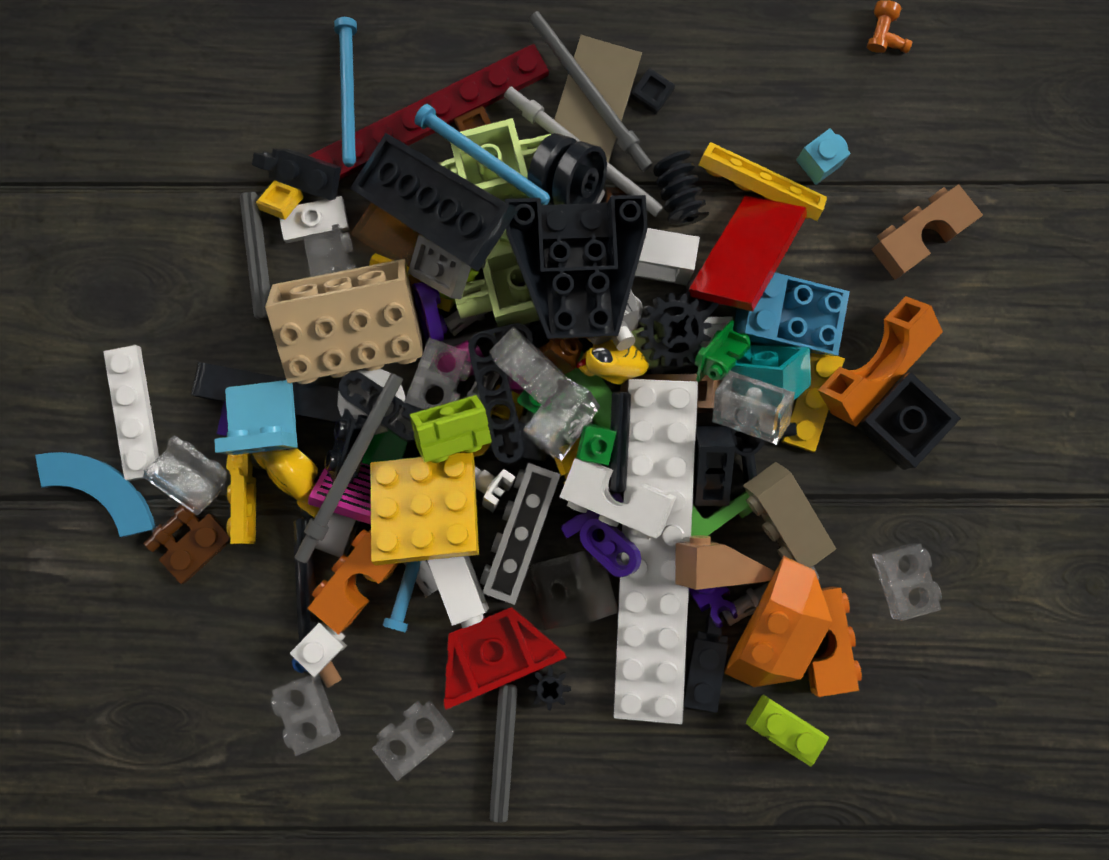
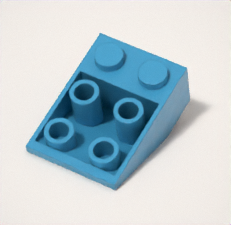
(796, 315)

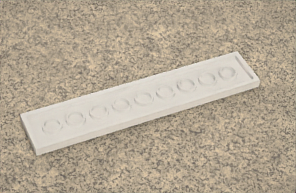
(650, 603)

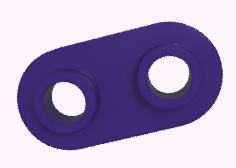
(426, 304)
(611, 548)

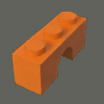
(339, 600)
(836, 669)

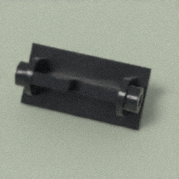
(345, 433)

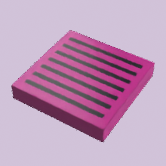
(355, 500)

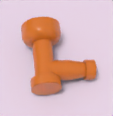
(887, 12)

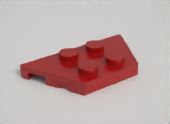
(494, 654)

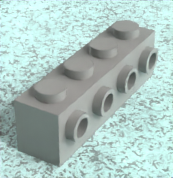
(521, 534)

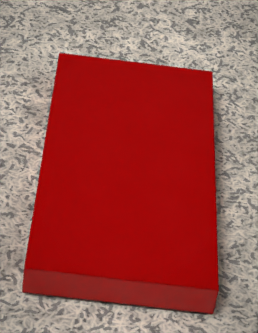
(748, 253)

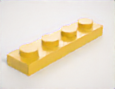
(761, 180)

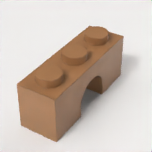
(947, 215)

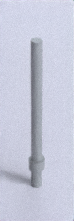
(535, 113)

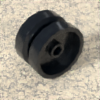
(569, 170)

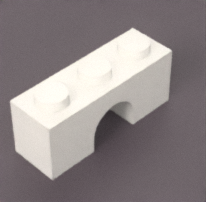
(589, 490)

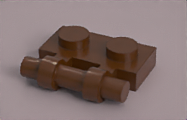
(194, 549)

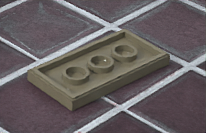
(613, 74)

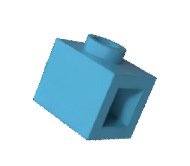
(823, 155)

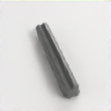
(255, 253)
(503, 753)

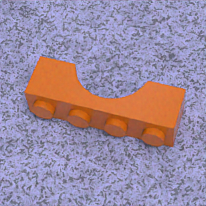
(906, 336)

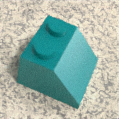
(777, 365)

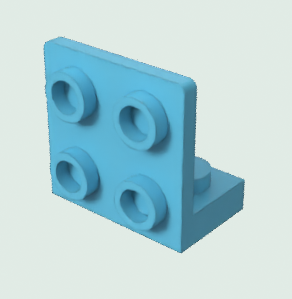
(259, 419)

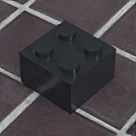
(908, 422)

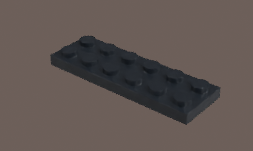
(434, 201)

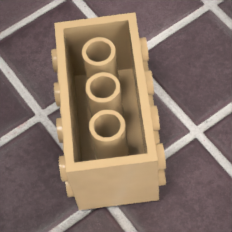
(345, 322)

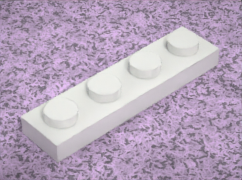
(131, 410)

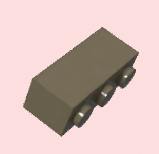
(788, 516)

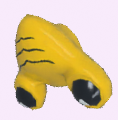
(612, 363)
(292, 474)

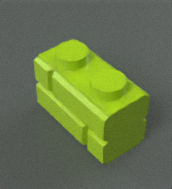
(450, 429)
(787, 730)

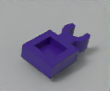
(714, 599)

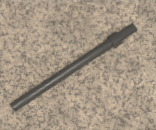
(626, 139)
(317, 528)

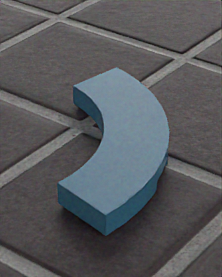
(103, 483)

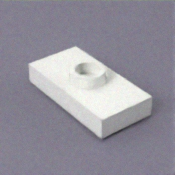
(314, 219)

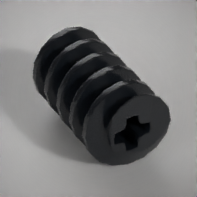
(677, 189)

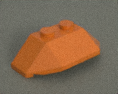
(782, 629)

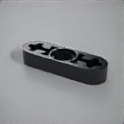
(368, 386)

